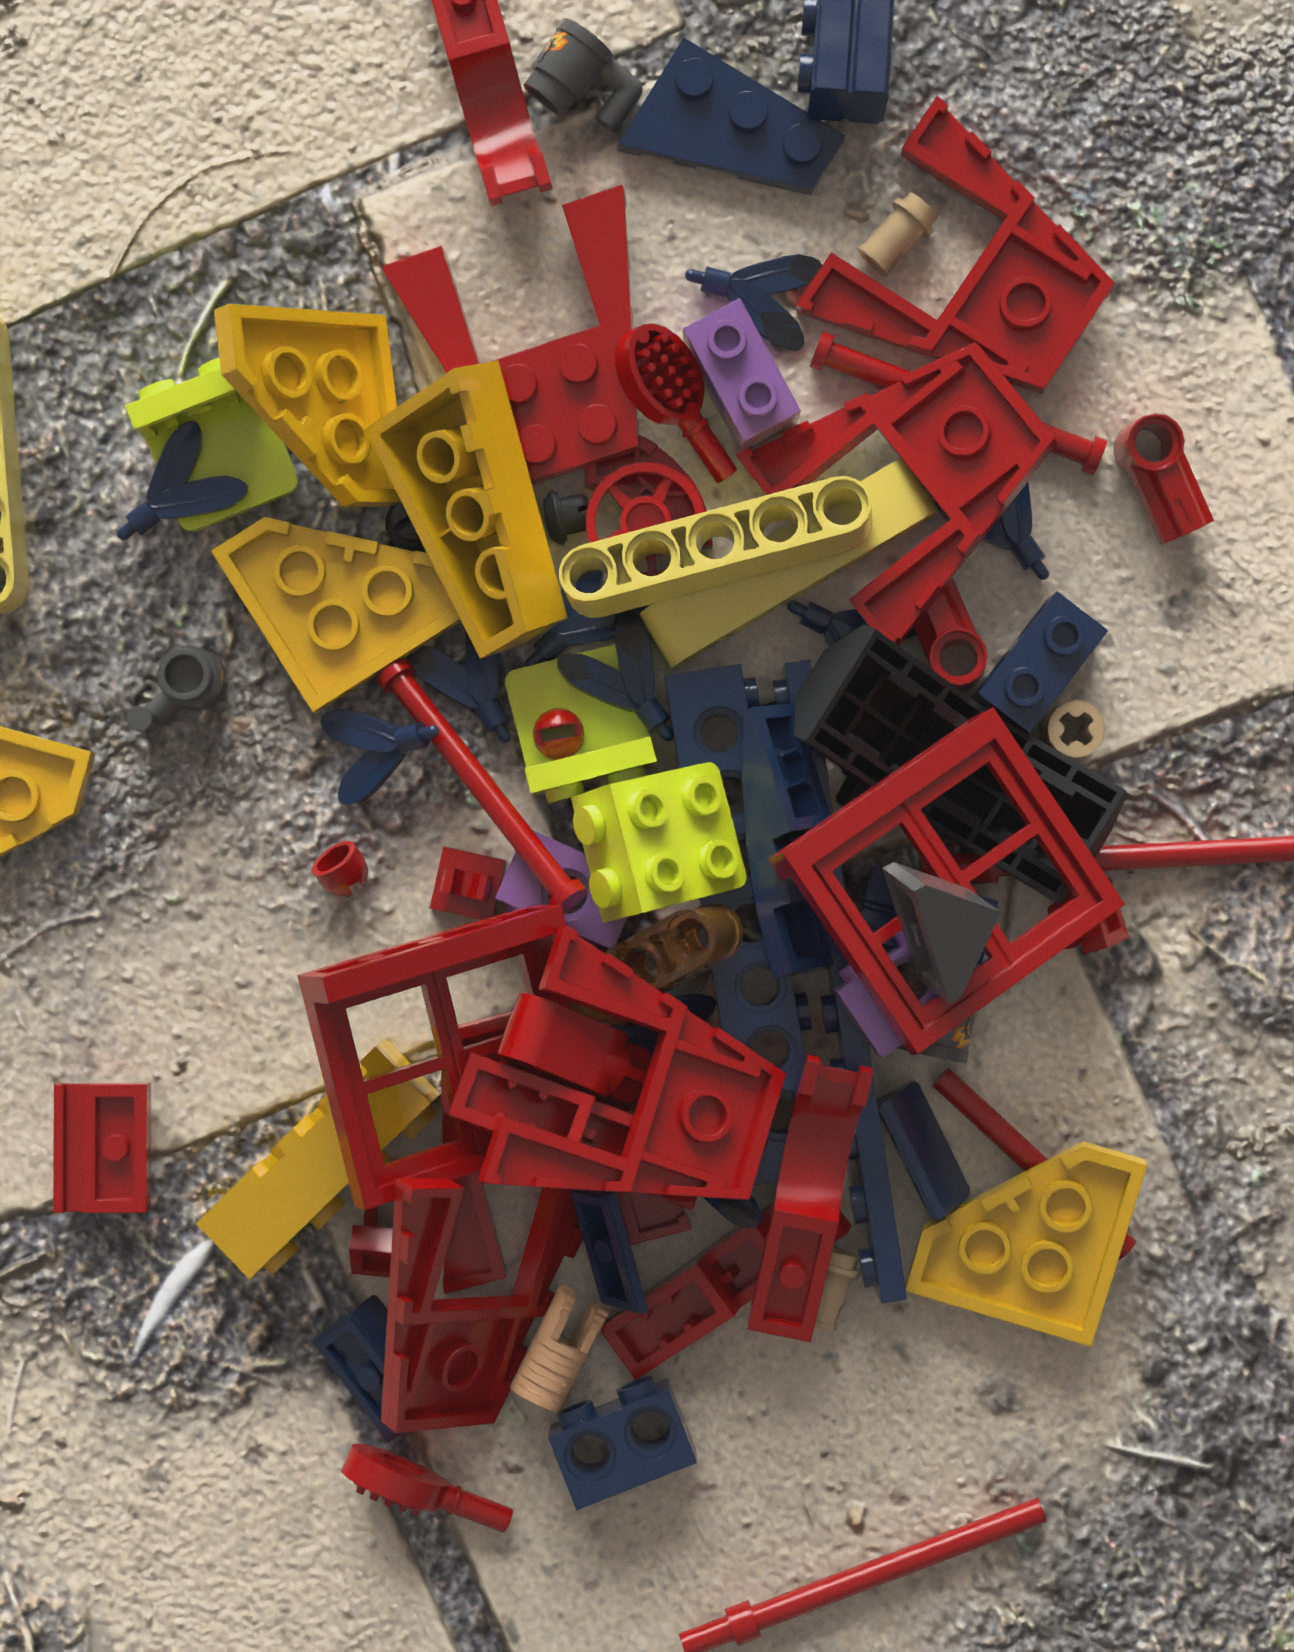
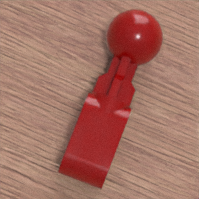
(573, 1049)

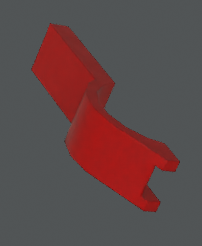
(491, 97)
(807, 1200)

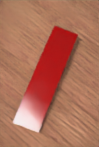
(498, 1090)
(693, 1298)

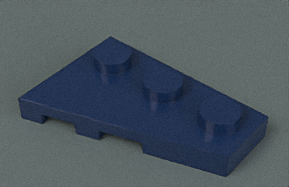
(731, 124)

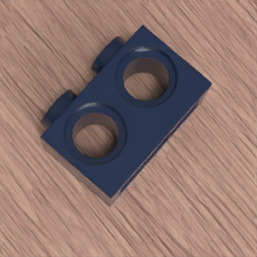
(1040, 662)
(630, 1458)

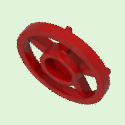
(643, 510)

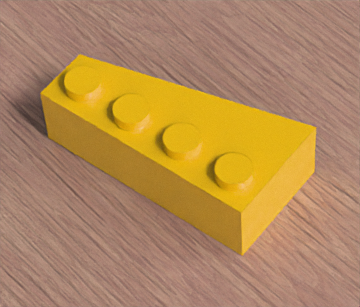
(473, 505)
(307, 1171)

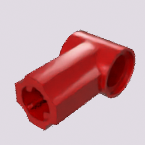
(1164, 486)
(947, 625)

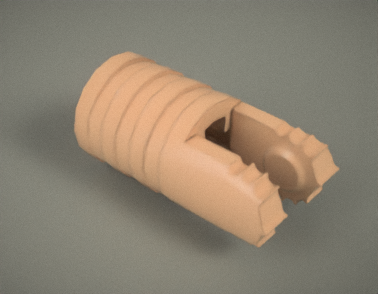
(554, 1361)

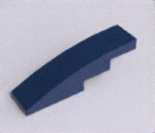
(780, 805)

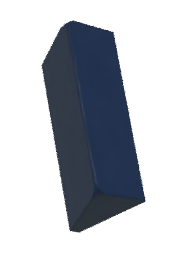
(923, 1149)
(609, 1249)
(357, 1355)

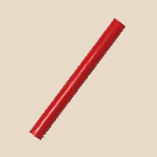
(996, 1128)

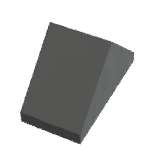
(941, 927)

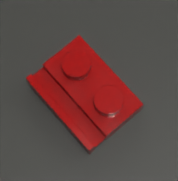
(102, 1147)

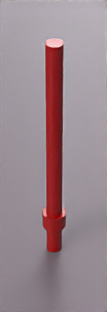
(1165, 855)
(746, 1621)

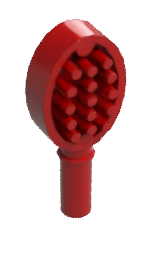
(670, 390)
(418, 1487)

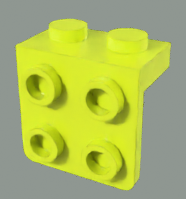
(232, 438)
(614, 739)
(658, 841)

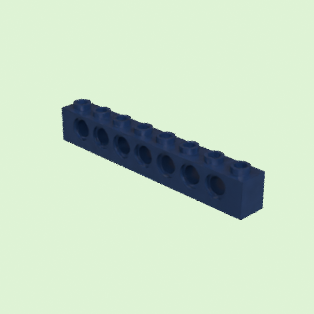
(692, 701)

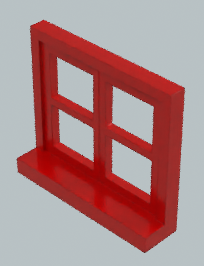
(899, 802)
(426, 964)

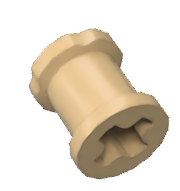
(1091, 732)

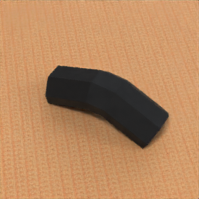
(880, 707)

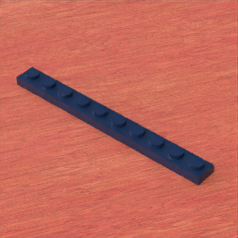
(872, 1199)

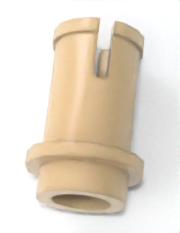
(898, 233)
(838, 1279)

